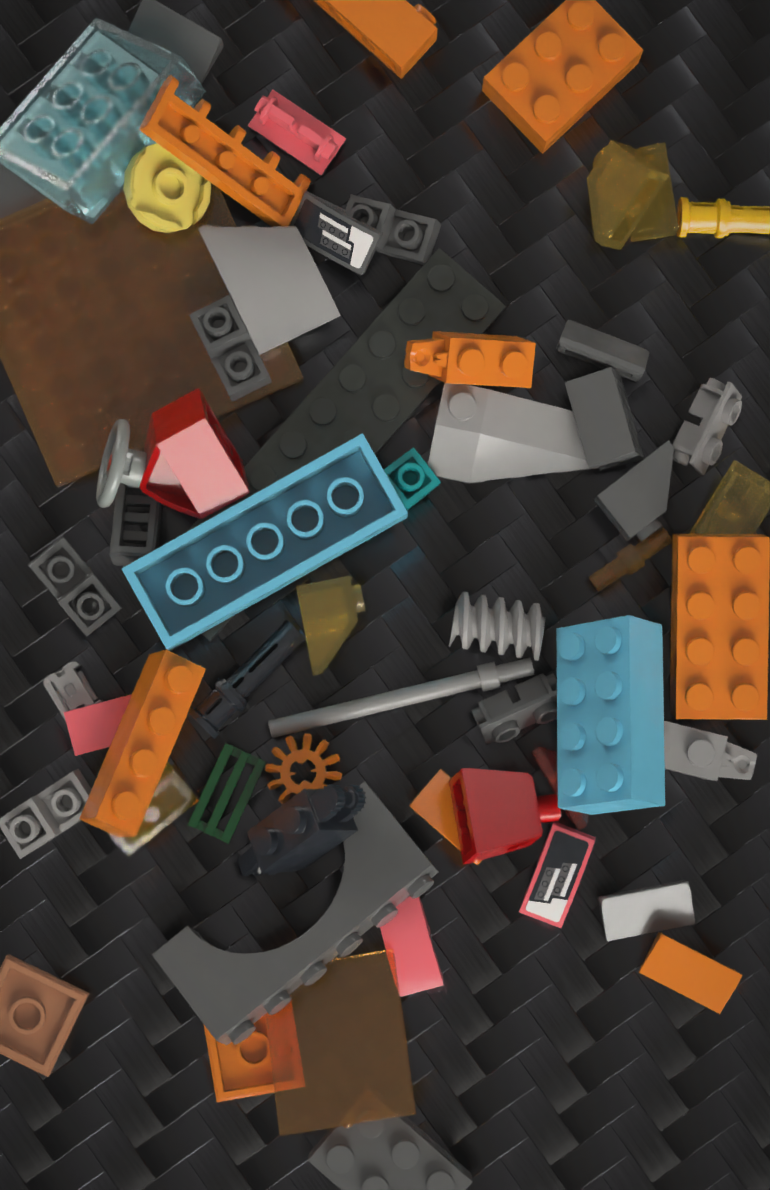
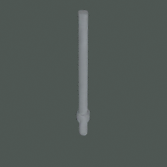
(485, 677)

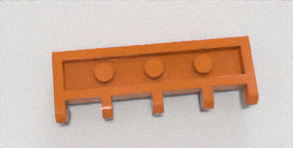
(222, 157)

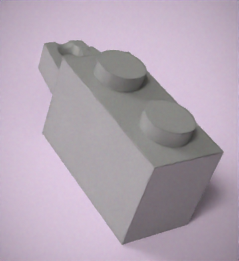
(705, 754)

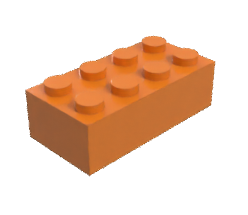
(719, 626)

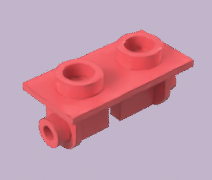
(296, 131)

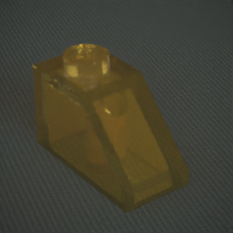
(621, 192)
(328, 617)

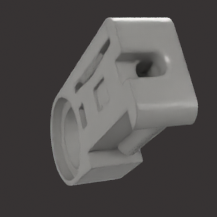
(70, 689)

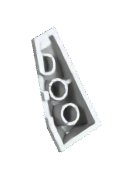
(501, 436)

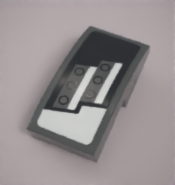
(335, 233)

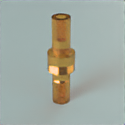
(630, 559)

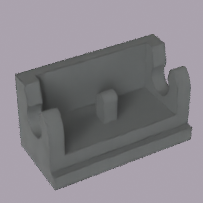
(604, 420)

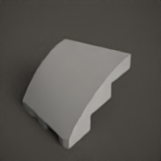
(270, 281)

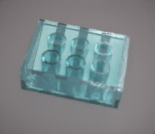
(86, 116)

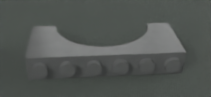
(238, 989)

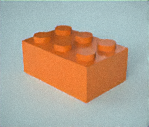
(561, 70)

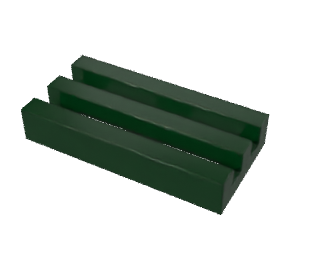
(211, 827)

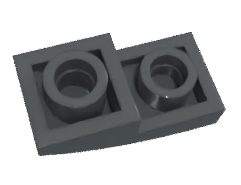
(404, 233)
(230, 348)
(74, 586)

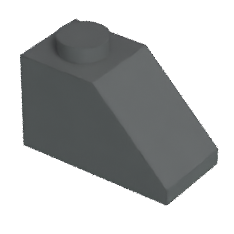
(639, 495)

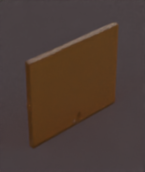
(342, 1048)

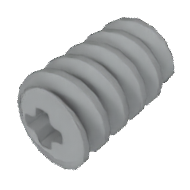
(498, 625)

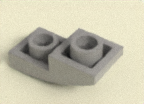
(46, 814)

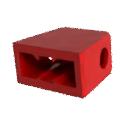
(498, 812)

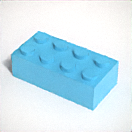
(610, 716)

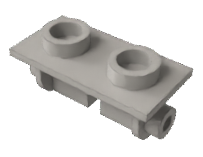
(703, 442)

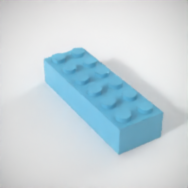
(265, 542)

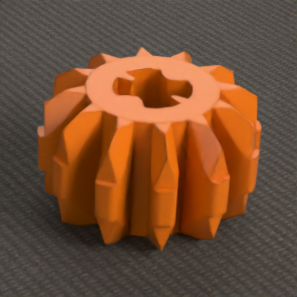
(301, 757)

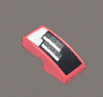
(557, 874)

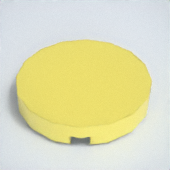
(164, 190)

